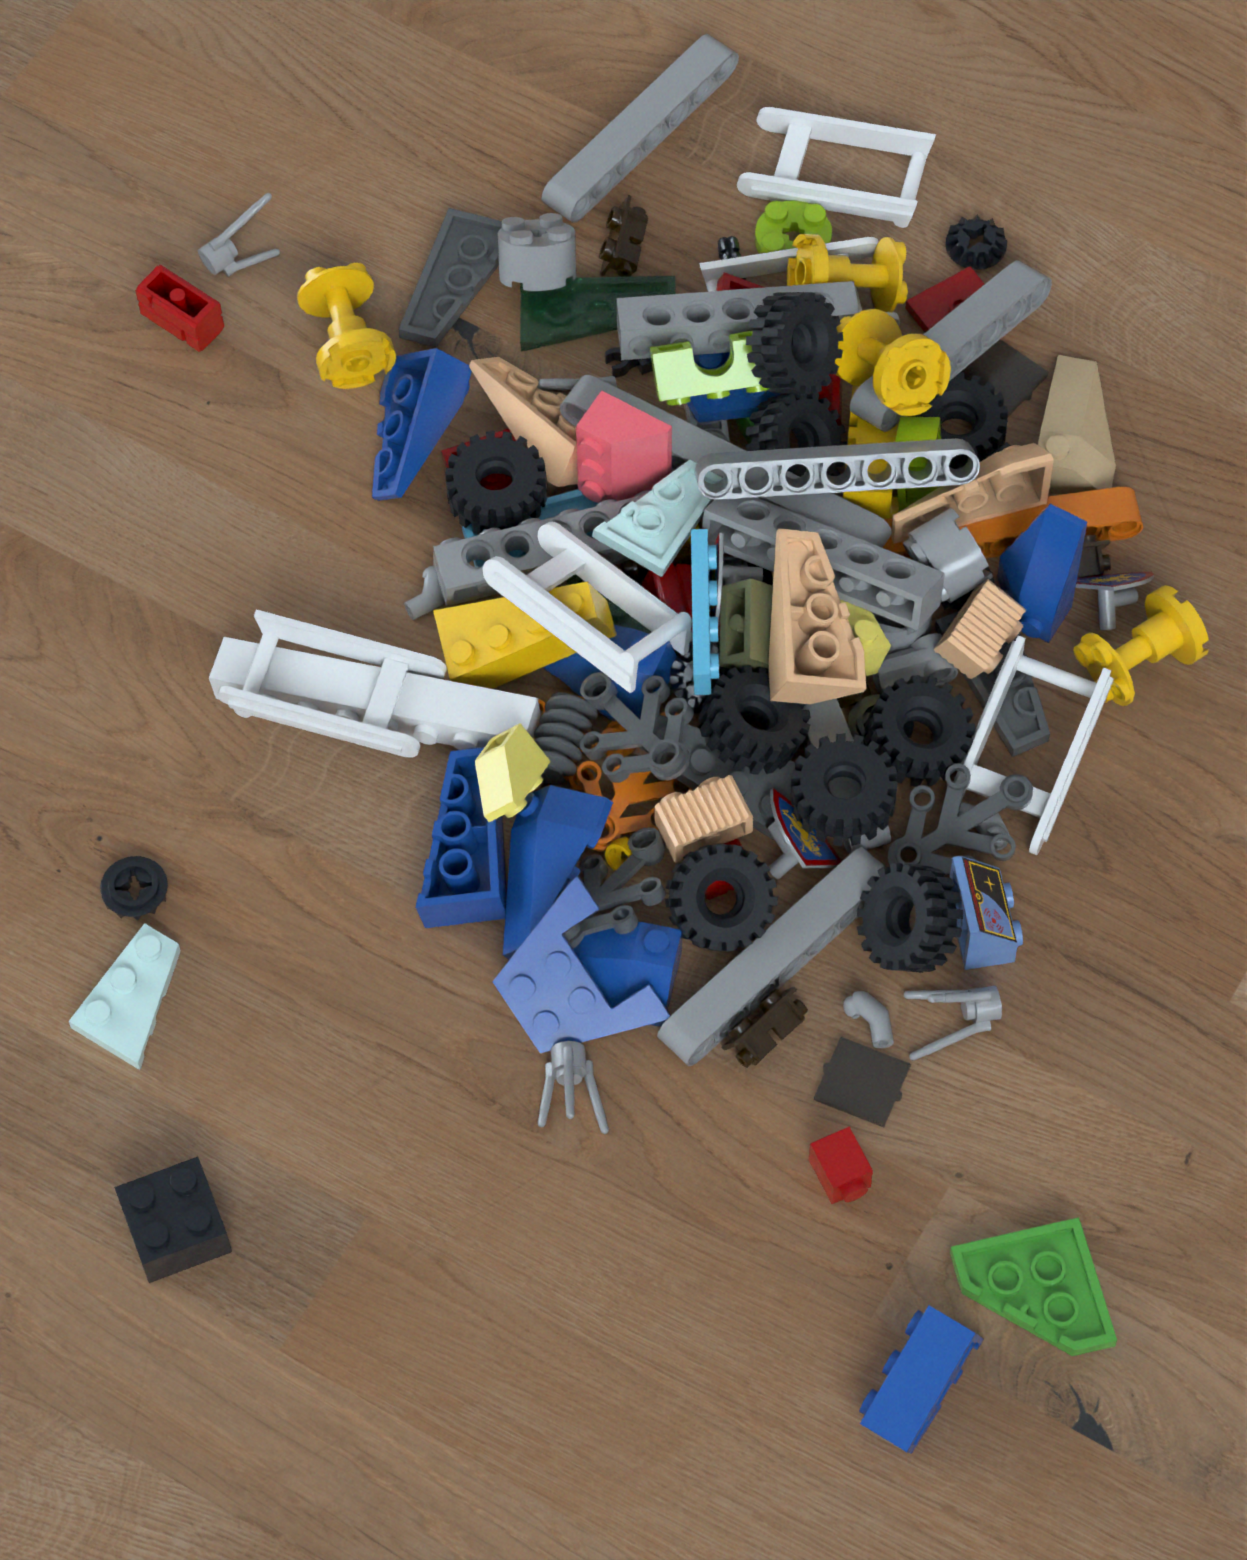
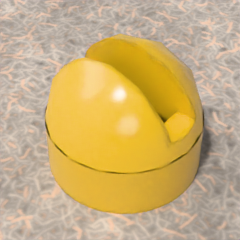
(616, 852)

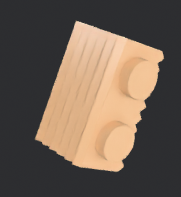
(980, 630)
(703, 816)

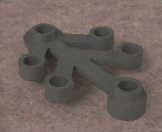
(666, 757)
(955, 829)
(646, 850)

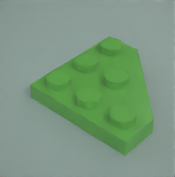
(1040, 1283)

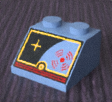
(987, 925)

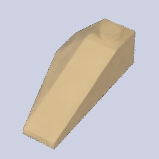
(1077, 429)

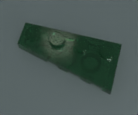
(581, 307)

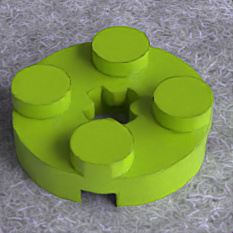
(788, 217)

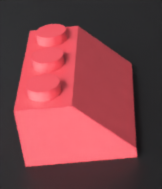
(620, 450)

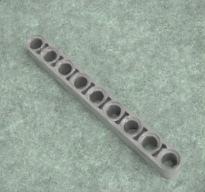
(693, 443)

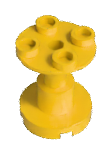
(882, 276)
(353, 349)
(903, 368)
(1169, 629)

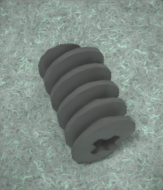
(560, 734)

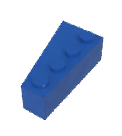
(467, 853)

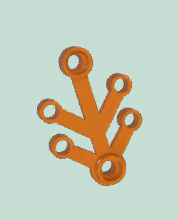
(625, 793)

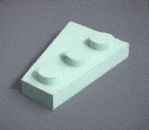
(660, 521)
(127, 998)

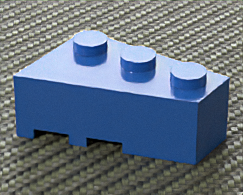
(918, 1378)

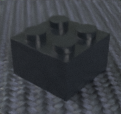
(173, 1219)

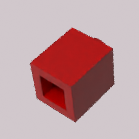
(841, 1166)

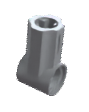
(917, 660)

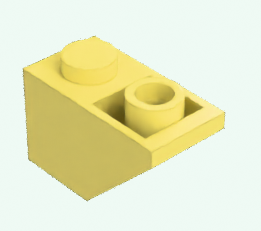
(508, 772)

